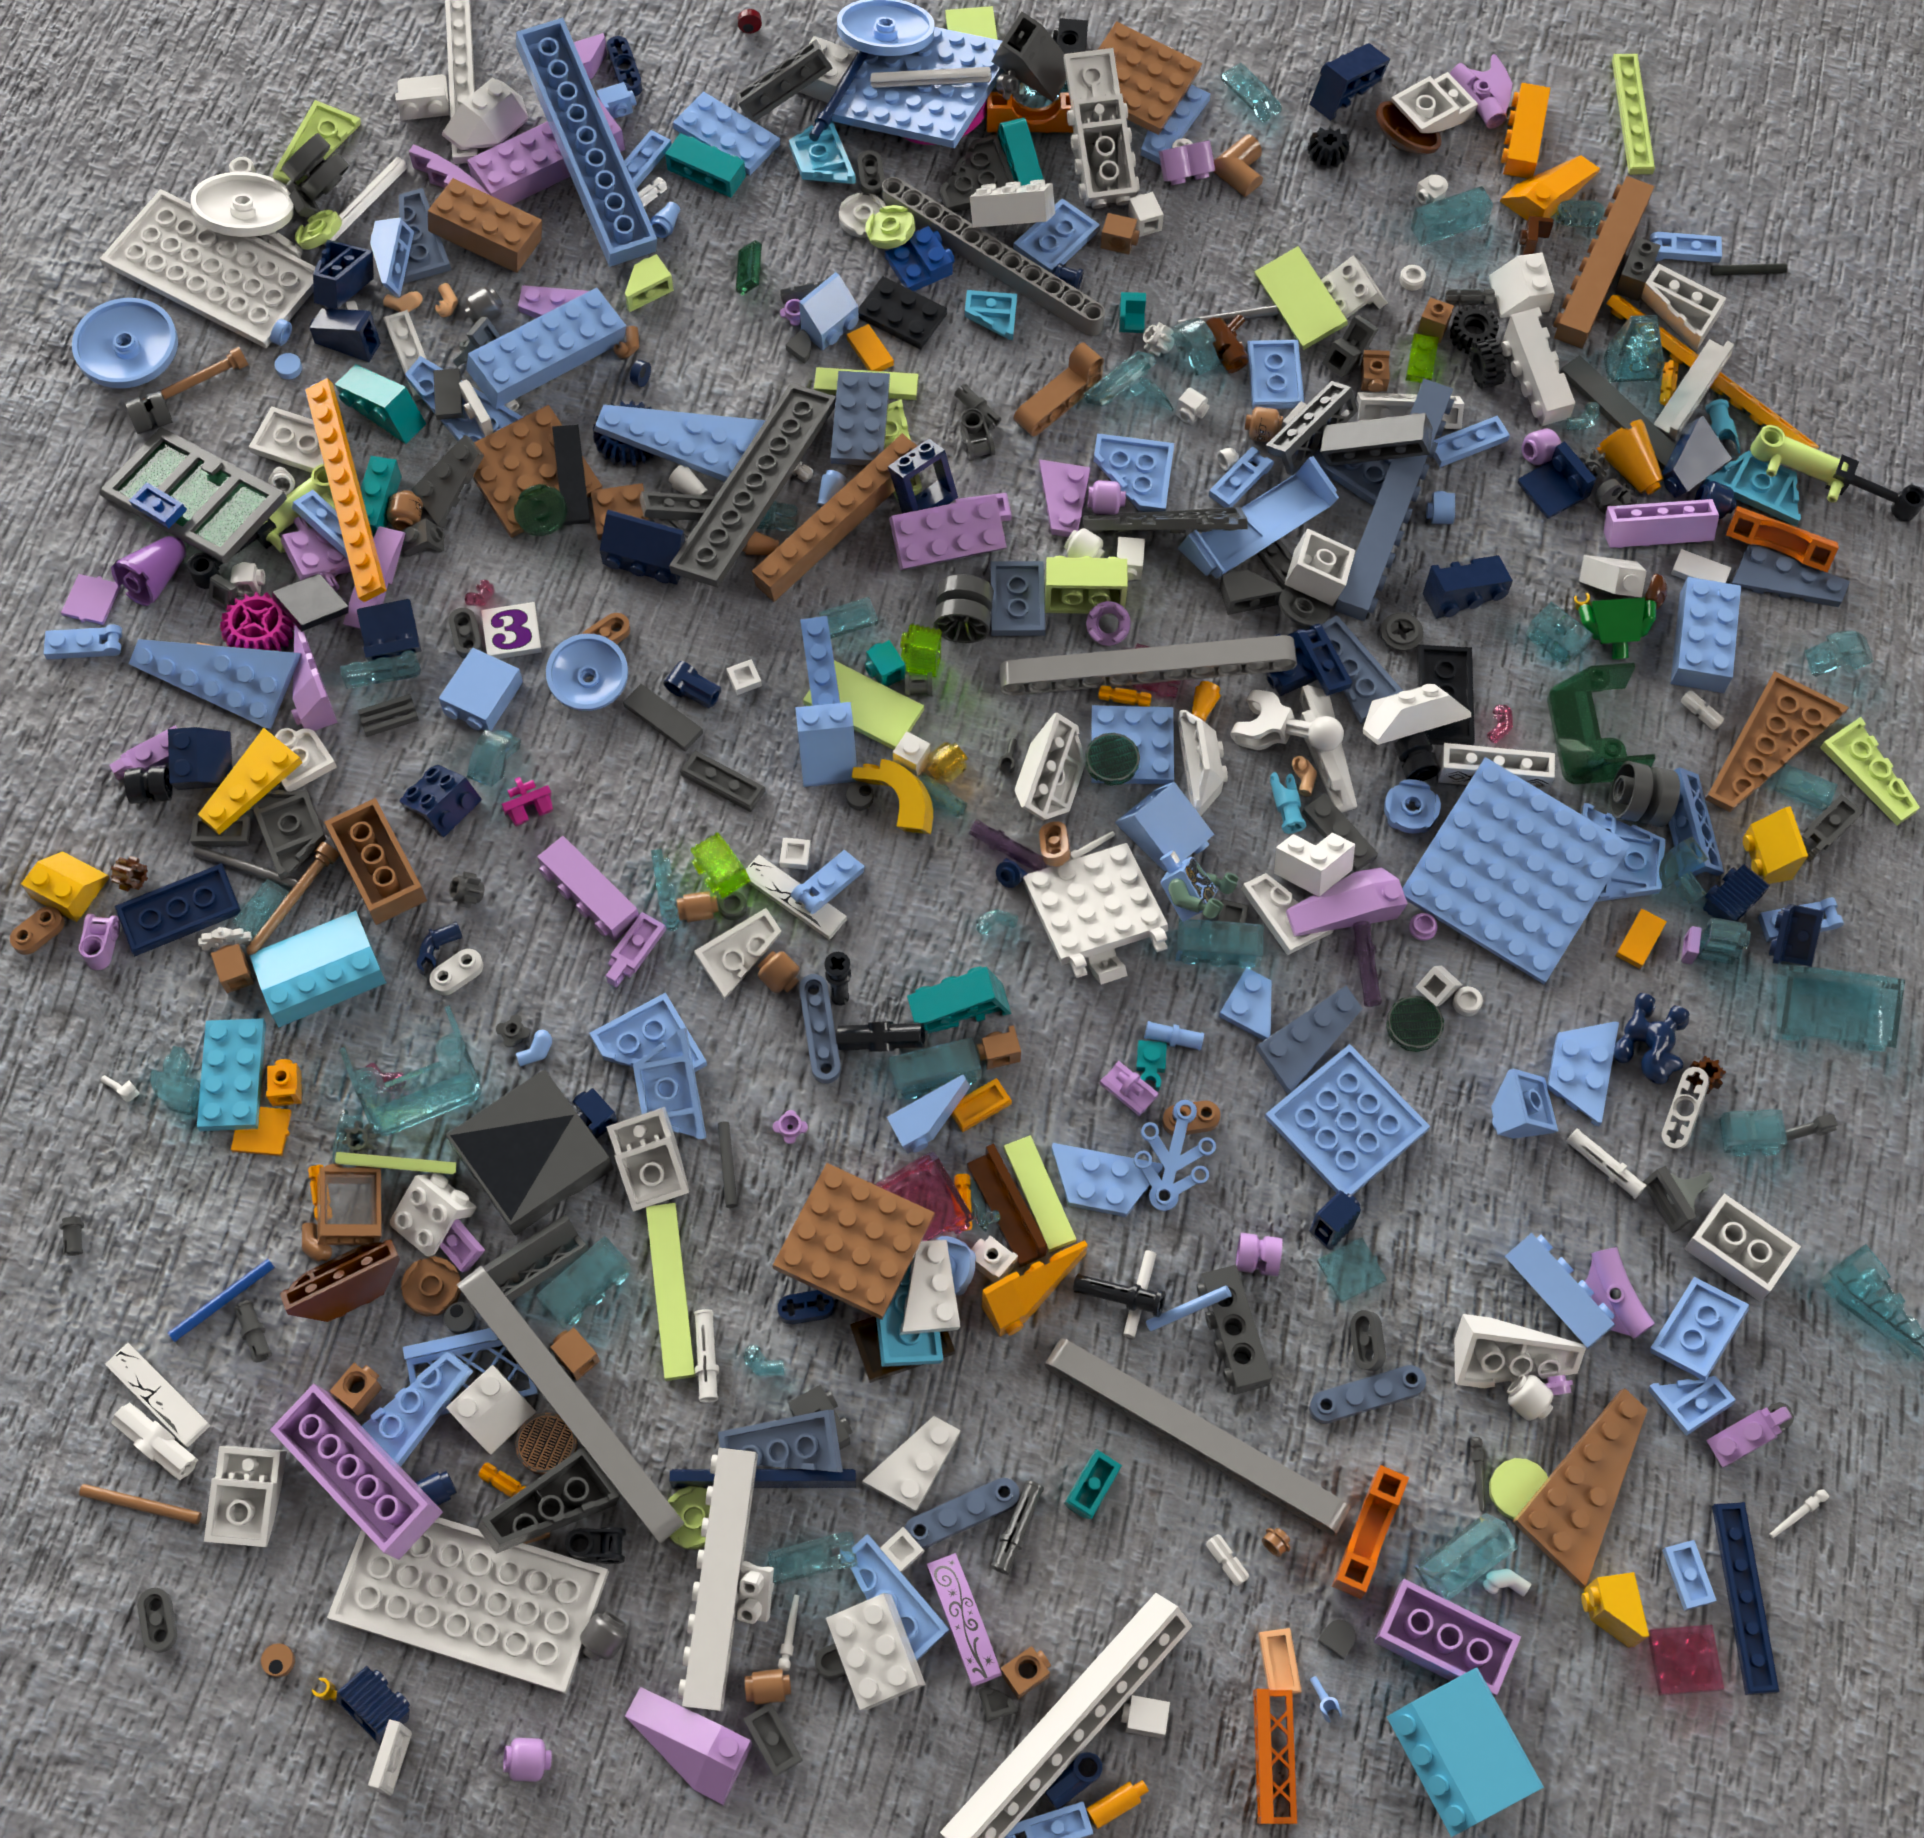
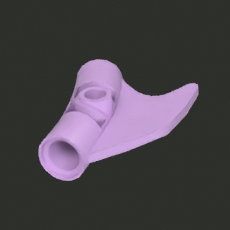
(1488, 89)
(1608, 1275)

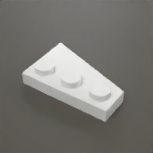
(1271, 903)
(737, 951)
(931, 1292)
(914, 1465)

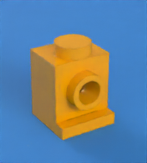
(286, 1091)

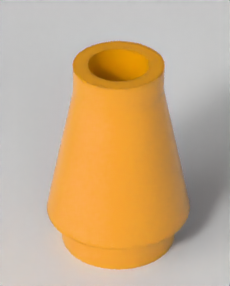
(1205, 699)

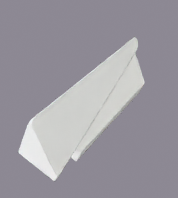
(1331, 763)

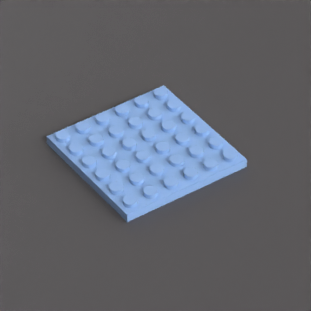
(928, 111)
(1514, 870)

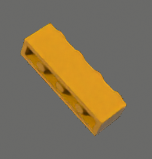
(1526, 130)

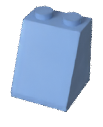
(826, 743)
(1166, 823)

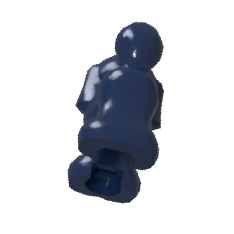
(1658, 1035)

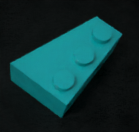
(381, 401)

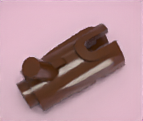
(1226, 343)

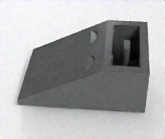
(1033, 57)

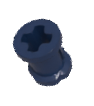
(1069, 275)

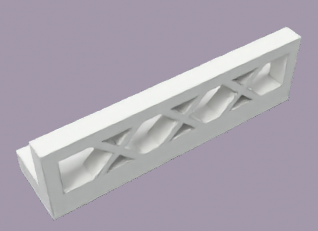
(1693, 388)
(1389, 404)

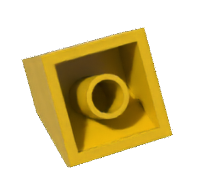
(1775, 846)
(64, 884)
(1617, 1607)

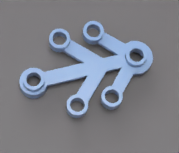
(1172, 1160)

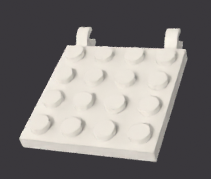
(1096, 906)

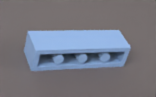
(1560, 1291)

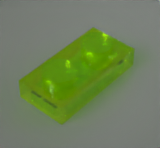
(1421, 358)

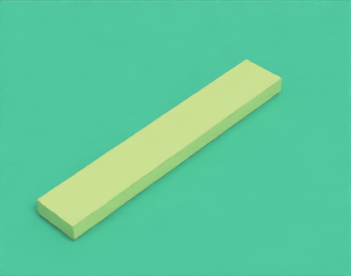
(1633, 114)
(670, 1292)

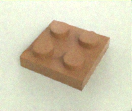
(618, 499)

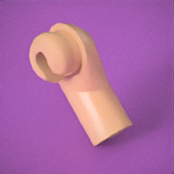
(449, 301)
(406, 302)

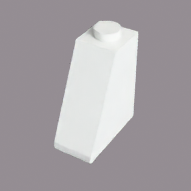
(1613, 575)

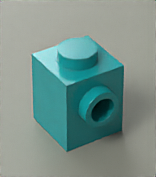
(885, 664)

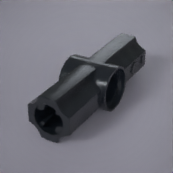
(881, 1036)

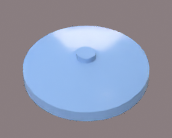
(885, 27)
(125, 343)

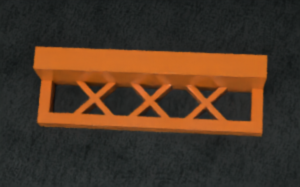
(1264, 1759)

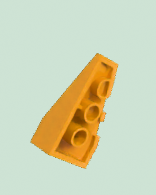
(1546, 190)
(1017, 1297)

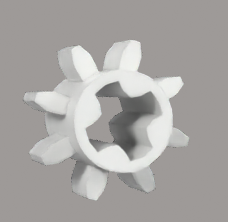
(1158, 339)

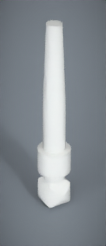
(1092, 845)
(1809, 1505)
(787, 1648)

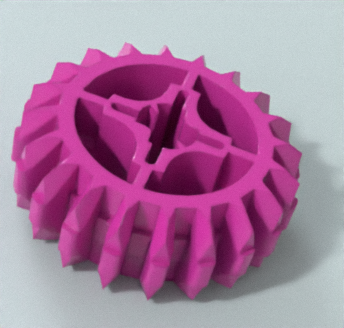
(253, 623)

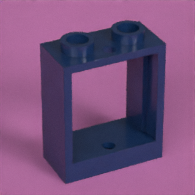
(906, 467)

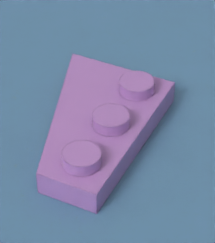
(1065, 495)

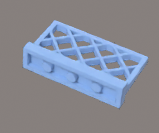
(460, 1345)

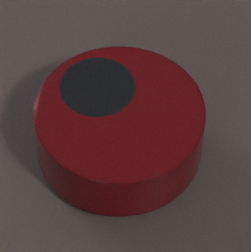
(749, 21)

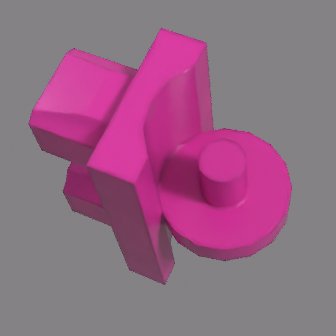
(516, 806)

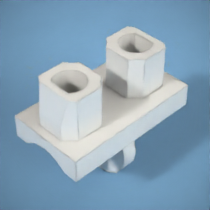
(755, 1593)

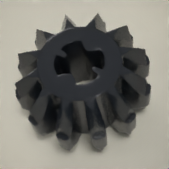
(1328, 147)

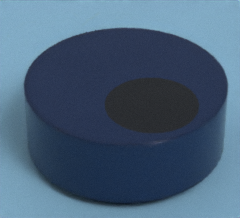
(640, 373)

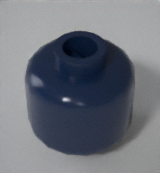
(1721, 494)

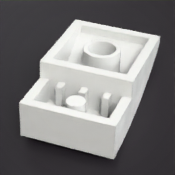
(1436, 104)
(648, 1158)
(244, 1495)

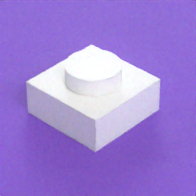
(744, 677)
(795, 853)
(902, 1549)

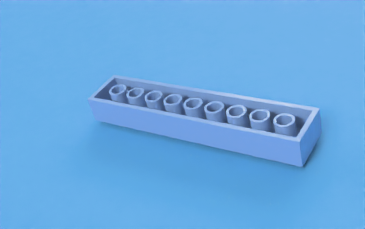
(586, 142)

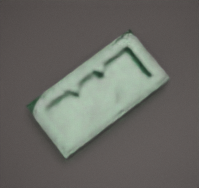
(748, 267)

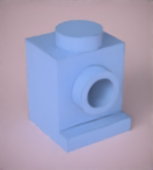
(617, 100)

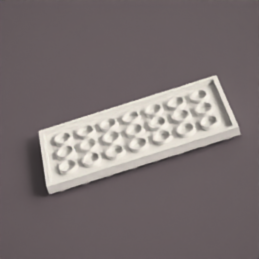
(219, 276)
(465, 1602)

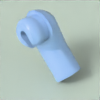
(538, 1049)

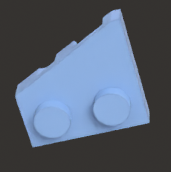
(1250, 1005)
(1692, 1402)

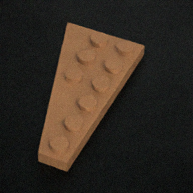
(1776, 731)
(1577, 1499)

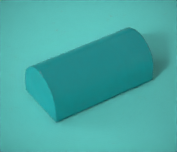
(1092, 1485)

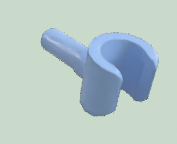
(1327, 1703)

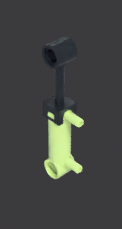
(1837, 473)
(269, 532)

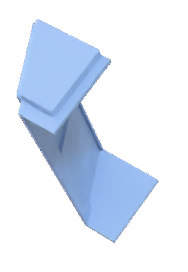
(1268, 520)

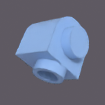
(1441, 508)

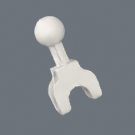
(1278, 723)

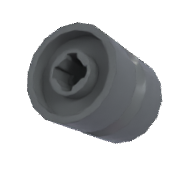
(148, 412)

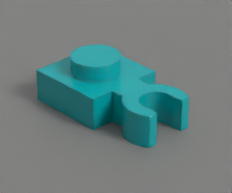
(1151, 1060)

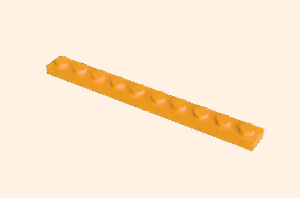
(1722, 384)
(345, 491)

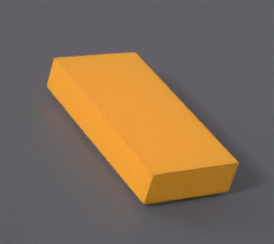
(870, 349)
(1641, 938)
(981, 1105)

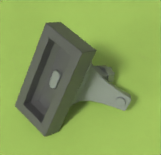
(478, 335)
(1676, 1196)

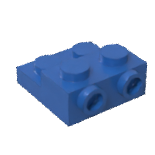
(921, 260)

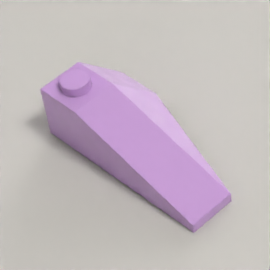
(696, 1747)

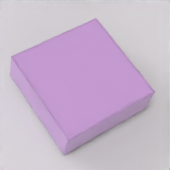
(1691, 945)

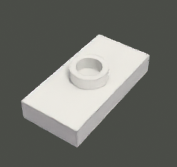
(475, 408)

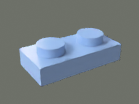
(1689, 1575)

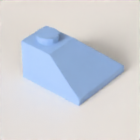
(1523, 1106)

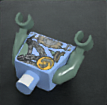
(1192, 888)

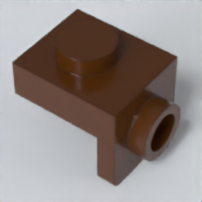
(1535, 228)

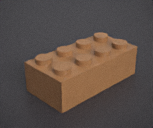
(484, 225)
(375, 861)

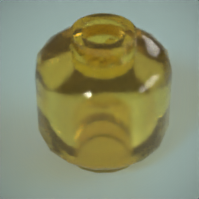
(947, 762)

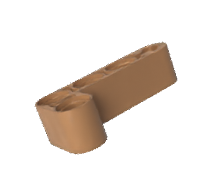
(1062, 392)

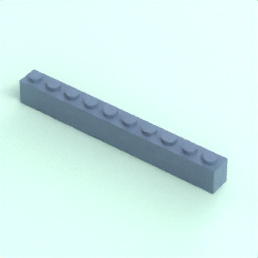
(1392, 510)

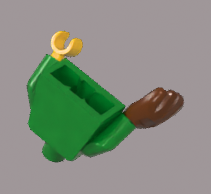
(1622, 619)

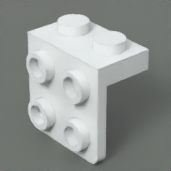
(422, 97)
(429, 1211)

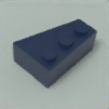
(1346, 77)
(341, 273)
(1466, 585)

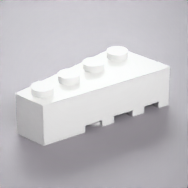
(1537, 367)

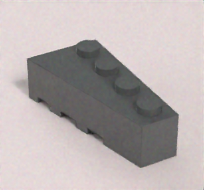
(554, 1500)

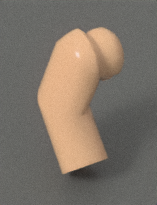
(1306, 773)

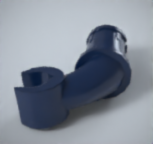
(435, 939)

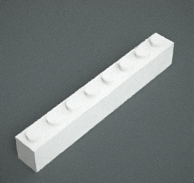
(719, 1580)

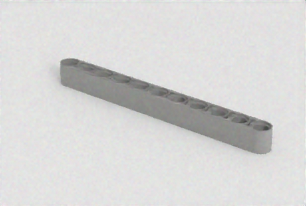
(998, 258)
(1148, 665)
(571, 1405)
(1198, 1437)

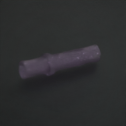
(999, 841)
(1367, 966)

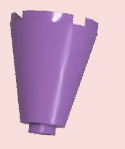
(149, 569)

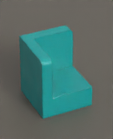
(1132, 312)

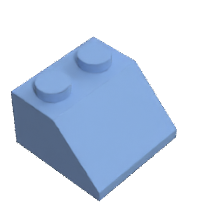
(828, 312)

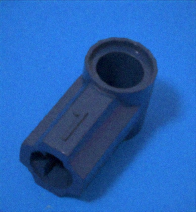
(686, 681)
(1072, 1782)

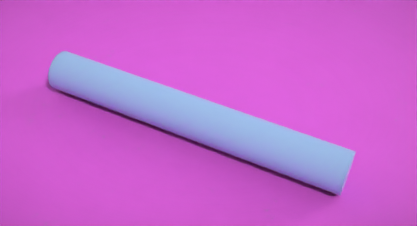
(1188, 1308)

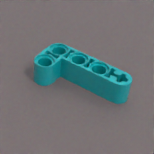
(1019, 150)

